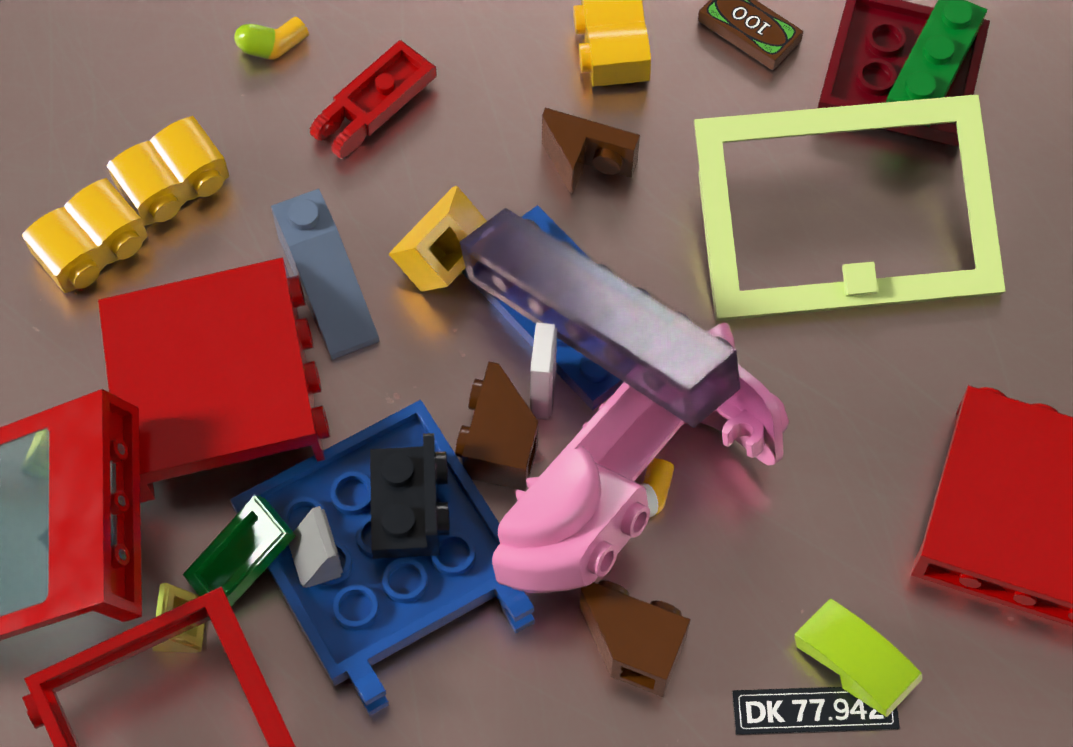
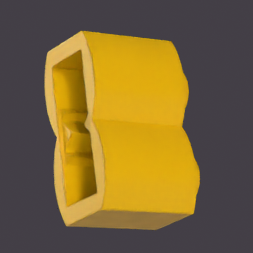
(615, 41)
(169, 170)
(85, 236)

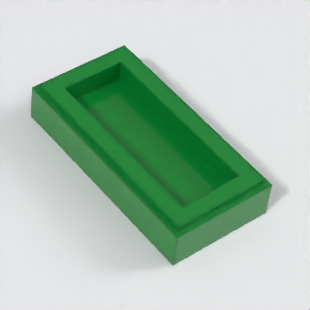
(240, 551)

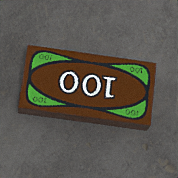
(752, 29)

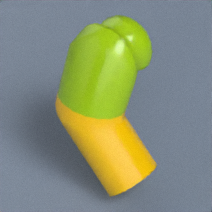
(268, 41)

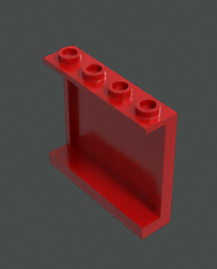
(214, 370)
(1005, 507)

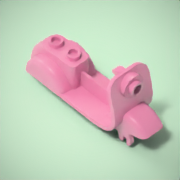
(587, 500)

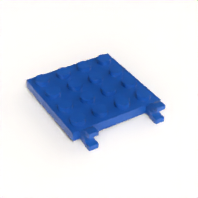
(383, 601)

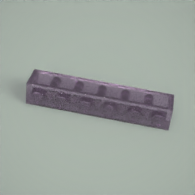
(603, 316)

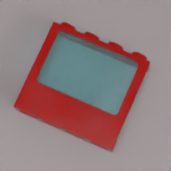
(70, 514)

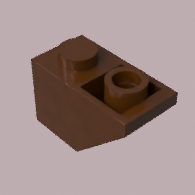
(502, 434)
(634, 637)

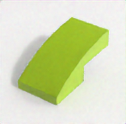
(861, 656)

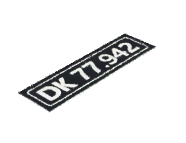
(805, 711)

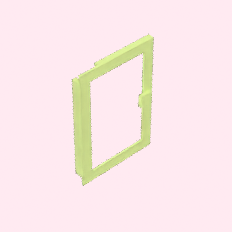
(860, 281)

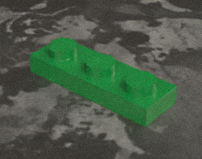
(938, 51)

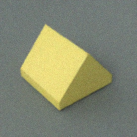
(189, 641)

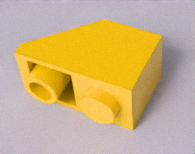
(432, 249)

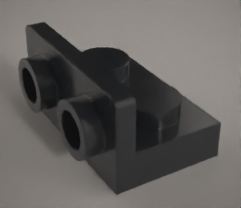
(405, 500)

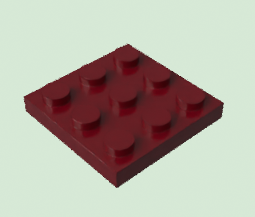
(872, 50)

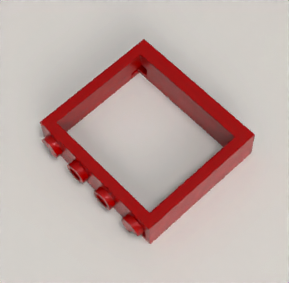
(47, 711)

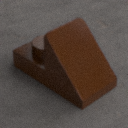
(579, 141)

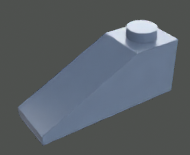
(325, 273)

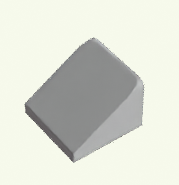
(315, 550)

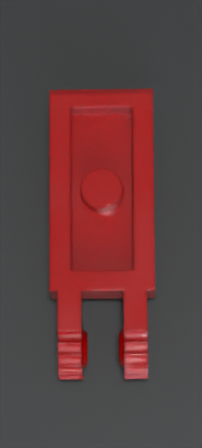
(373, 97)

